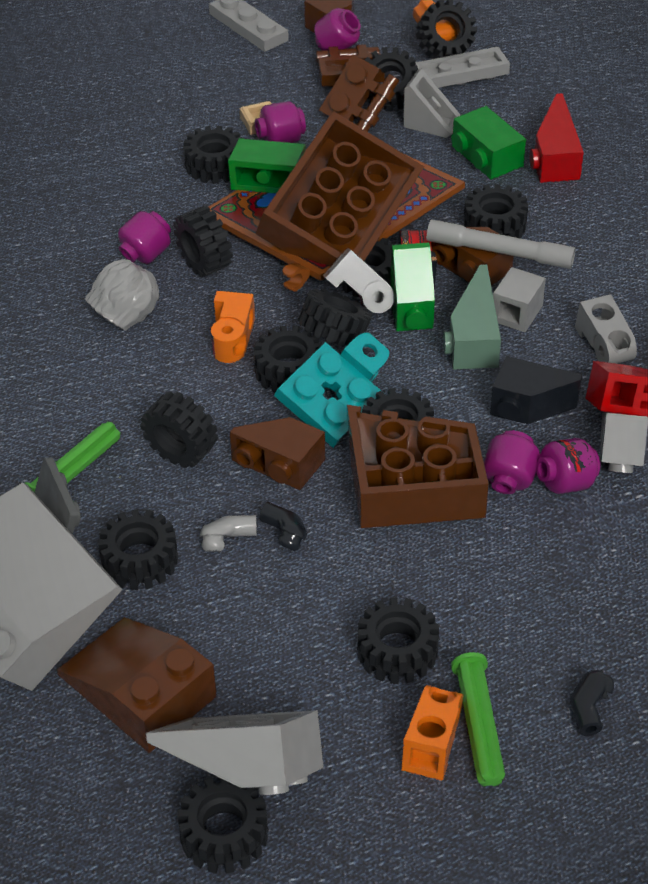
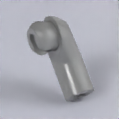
(227, 526)

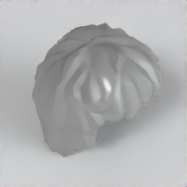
(123, 293)

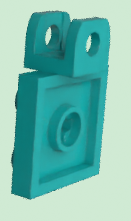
(345, 373)

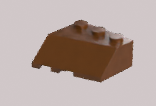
(415, 469)

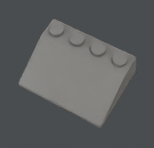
(46, 588)

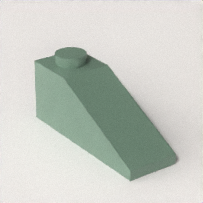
(474, 327)

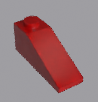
(557, 146)
(618, 388)

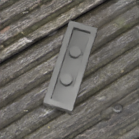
(249, 23)
(466, 67)

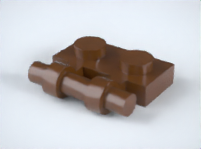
(334, 60)
(354, 88)

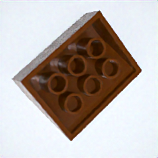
(338, 194)

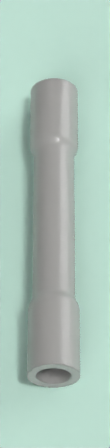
(542, 252)

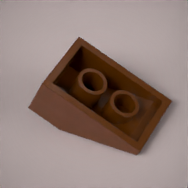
(141, 678)

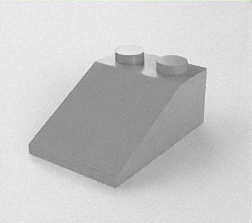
(248, 748)

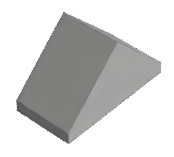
(427, 107)

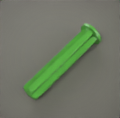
(85, 452)
(479, 718)

